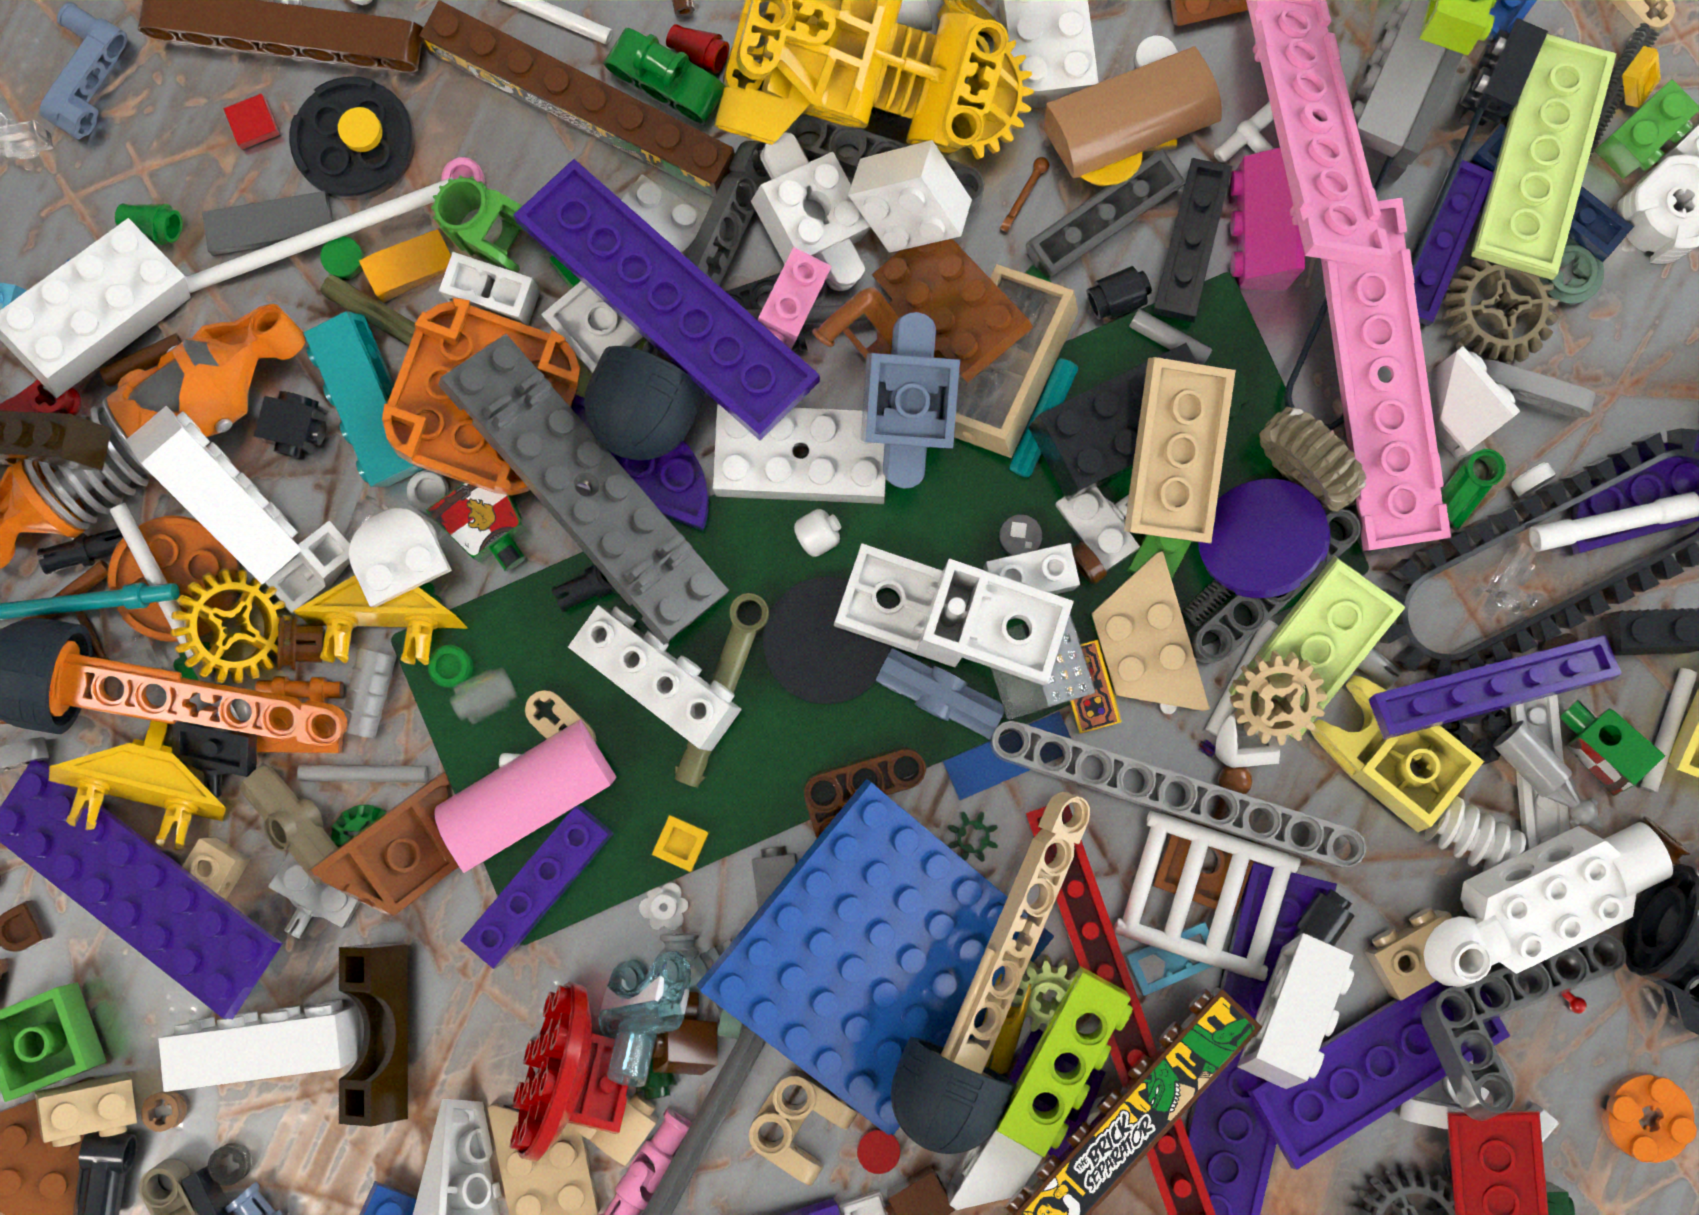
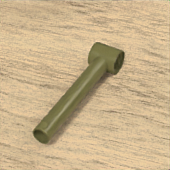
(726, 673)

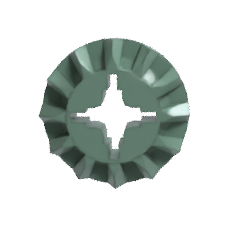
(1586, 267)

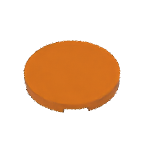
(184, 555)

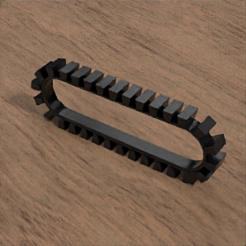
(1567, 616)

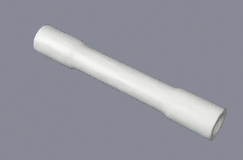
(1570, 531)

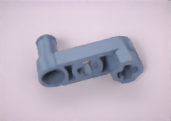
(68, 97)

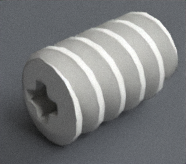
(1477, 834)

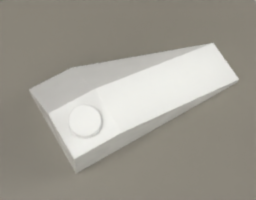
(458, 1164)

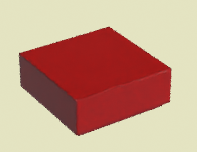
(251, 121)

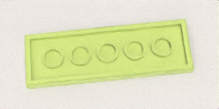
(1544, 158)

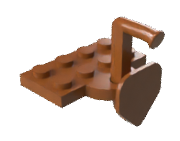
(941, 281)

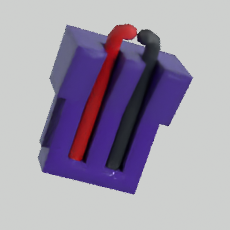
(1207, 748)

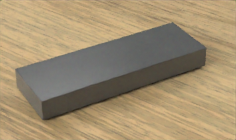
(264, 222)

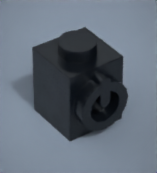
(291, 424)

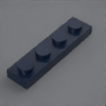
(1593, 222)

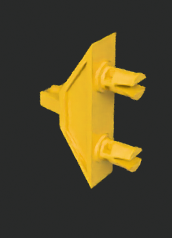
(347, 608)
(140, 773)

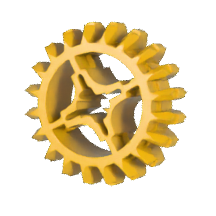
(212, 617)

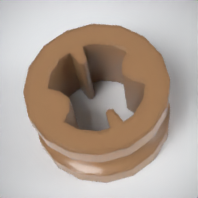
(178, 1111)

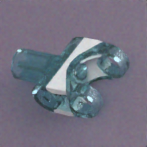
(642, 1013)

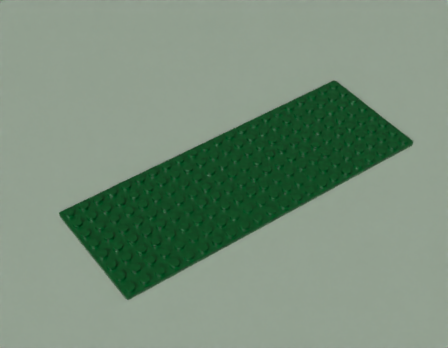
(752, 547)

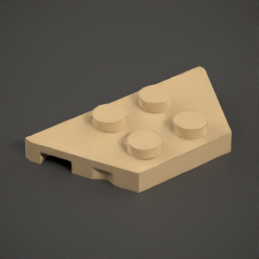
(1148, 640)
(554, 1184)

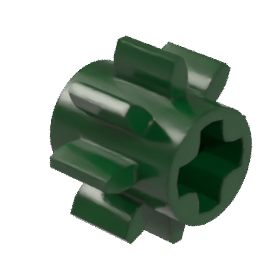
(983, 841)

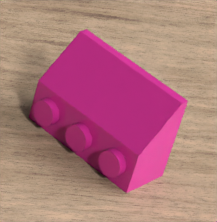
(1267, 241)

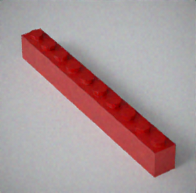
(1099, 952)

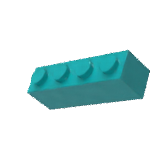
(358, 388)

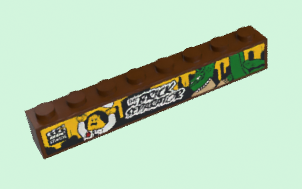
(577, 98)
(1142, 1111)

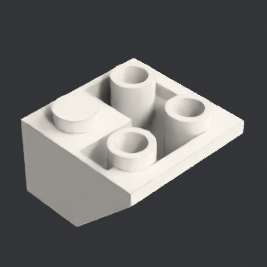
(1467, 402)

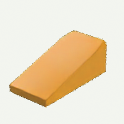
(406, 265)

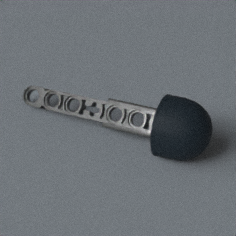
(639, 398)

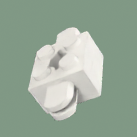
(794, 215)

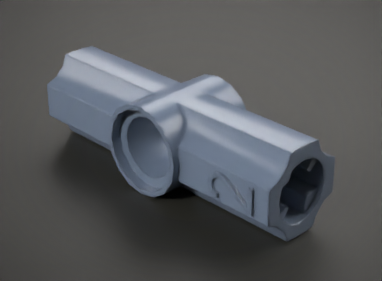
(940, 693)

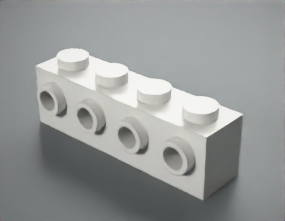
(655, 677)

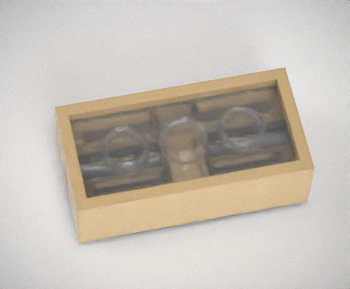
(1002, 396)

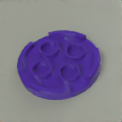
(1266, 538)

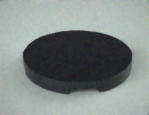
(327, 159)
(811, 654)

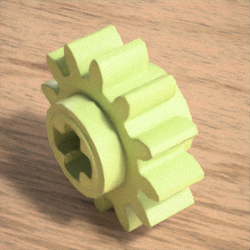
(1042, 980)

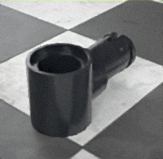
(582, 588)

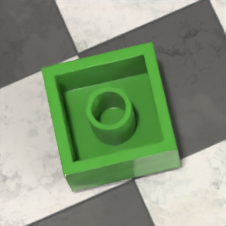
(46, 1041)

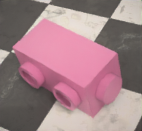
(793, 295)

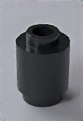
(1119, 293)
(1325, 917)

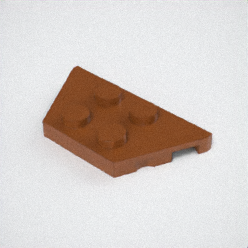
(394, 855)
(34, 1173)

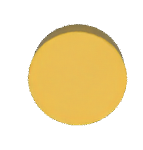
(360, 129)

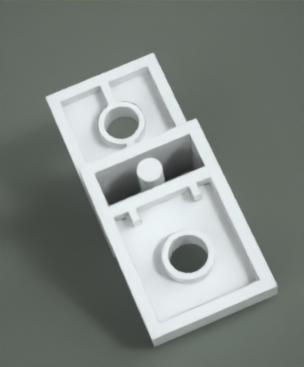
(954, 614)

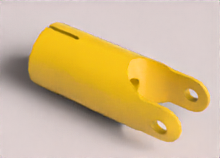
(1009, 1034)

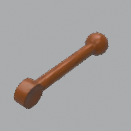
(1040, 166)

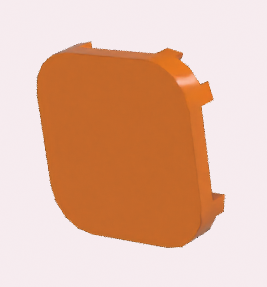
(426, 423)

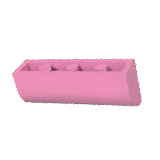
(522, 796)

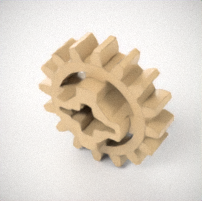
(1287, 684)

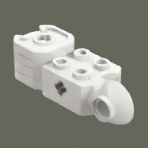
(1666, 203)

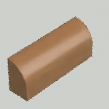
(1133, 112)

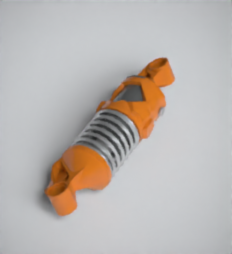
(199, 376)

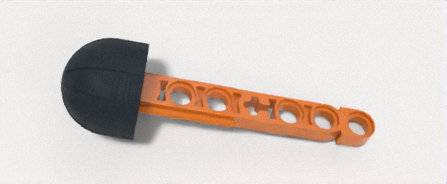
(51, 676)

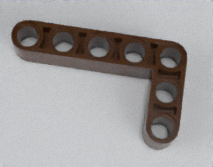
(841, 777)

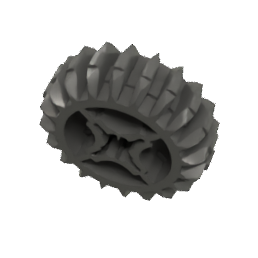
(1397, 1188)

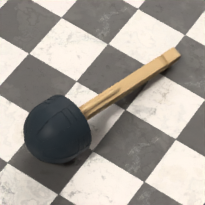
(947, 1093)

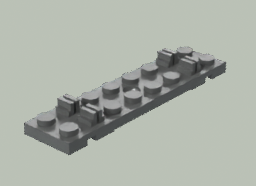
(554, 453)

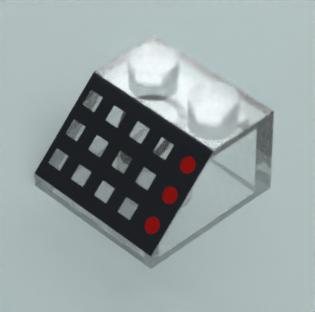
(1067, 682)

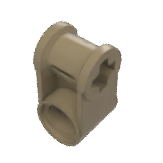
(161, 1201)

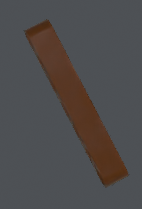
(286, 31)

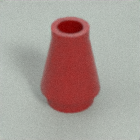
(703, 47)

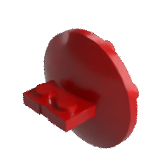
(570, 1077)

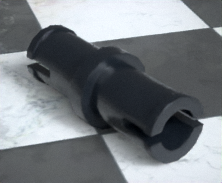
(79, 551)

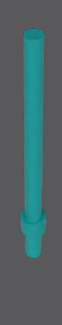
(131, 596)

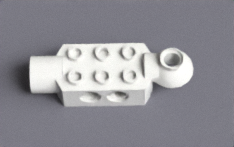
(1546, 902)

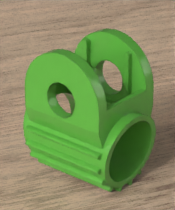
(463, 196)

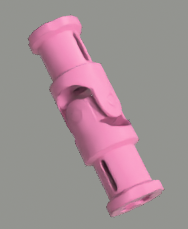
(642, 1177)

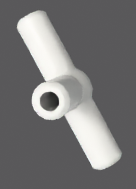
(1247, 133)

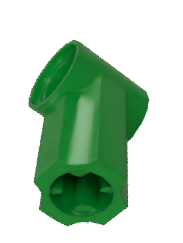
(1465, 490)

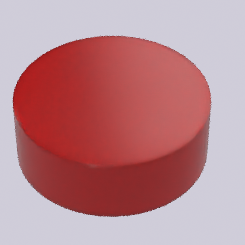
(878, 1151)

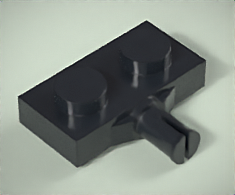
(214, 751)

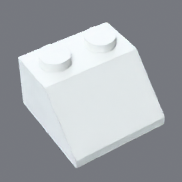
(992, 1172)

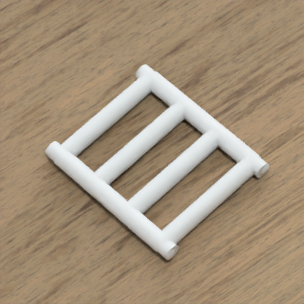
(1171, 938)

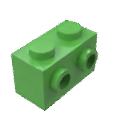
(1644, 132)

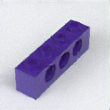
(537, 887)

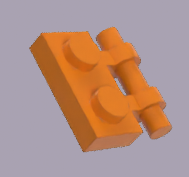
(317, 690)

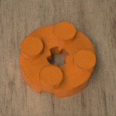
(1673, 1125)

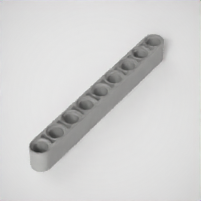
(1197, 795)

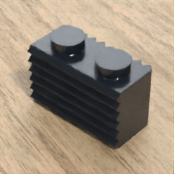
(1652, 631)

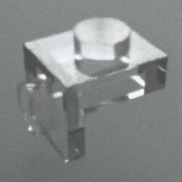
(23, 139)

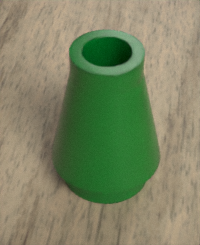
(156, 221)

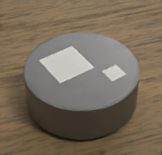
(1020, 535)

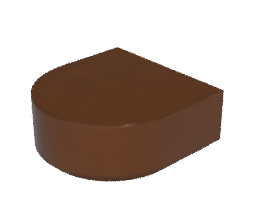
(21, 928)

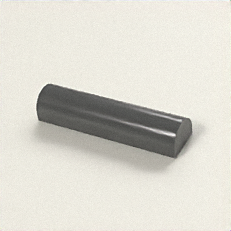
(1104, 215)

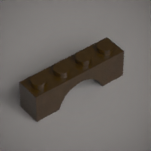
(53, 439)
(377, 1083)

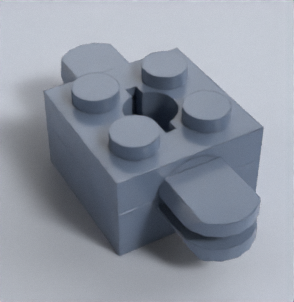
(909, 400)

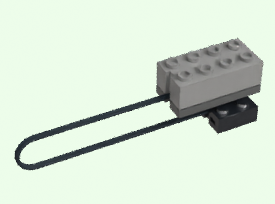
(1404, 96)

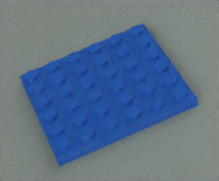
(862, 951)

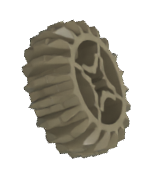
(1500, 326)
(1313, 458)

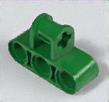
(664, 75)

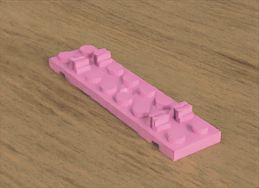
(1317, 132)
(1389, 422)

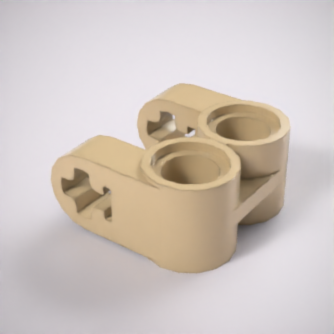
(791, 1117)

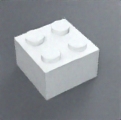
(910, 196)

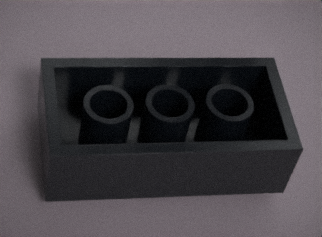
(1097, 431)

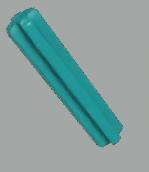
(1052, 395)

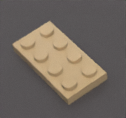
(1179, 450)

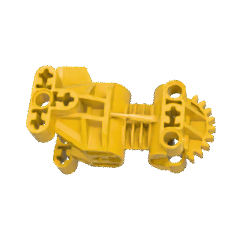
(854, 56)

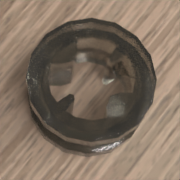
(218, 1172)

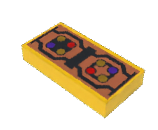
(1099, 708)

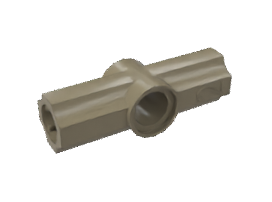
(287, 820)

